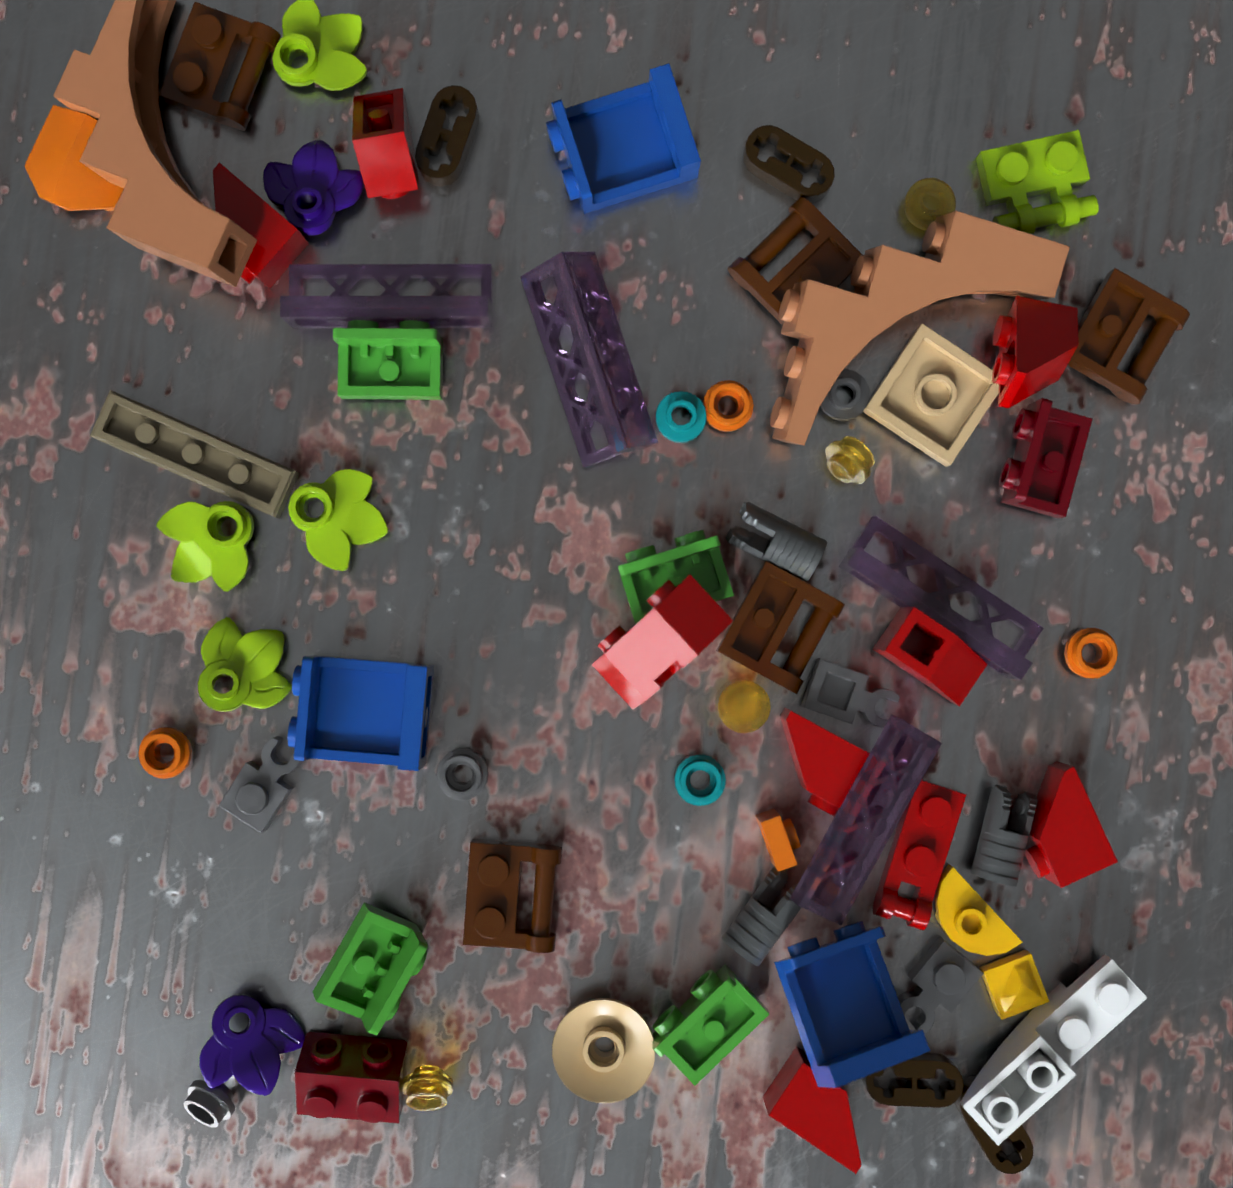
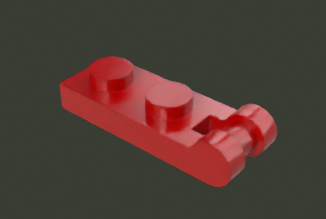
(919, 853)

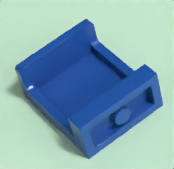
(625, 143)
(361, 711)
(847, 1006)

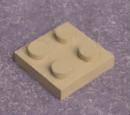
(933, 395)

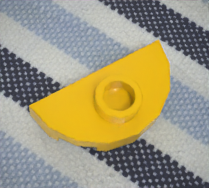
(969, 918)

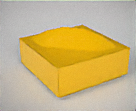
(1014, 984)

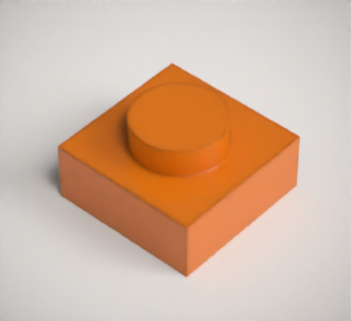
(779, 838)

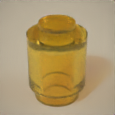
(742, 705)

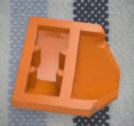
(56, 165)

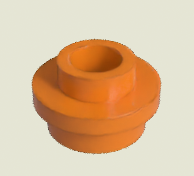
(734, 391)
(1105, 653)
(150, 752)

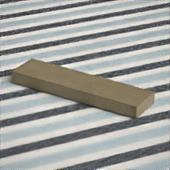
(194, 454)

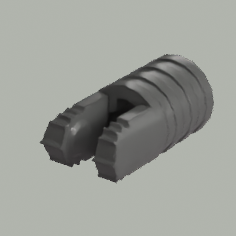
(788, 544)
(1003, 848)
(757, 924)

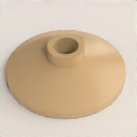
(600, 1074)

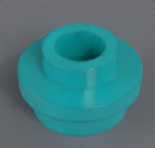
(676, 432)
(704, 795)

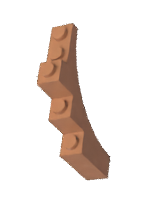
(130, 148)
(834, 325)

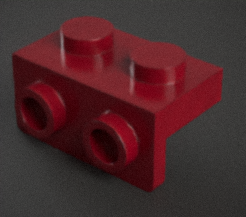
(1044, 459)
(350, 1077)

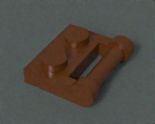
(206, 59)
(825, 259)
(1111, 327)
(765, 620)
(494, 895)

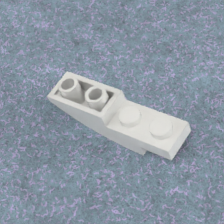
(1045, 1044)

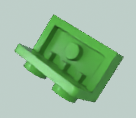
(389, 361)
(693, 555)
(372, 967)
(708, 1023)

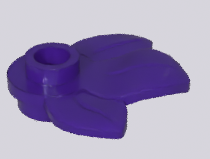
(312, 181)
(253, 1052)

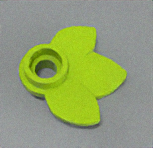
(325, 42)
(345, 517)
(204, 547)
(248, 661)

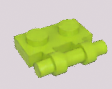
(1033, 169)

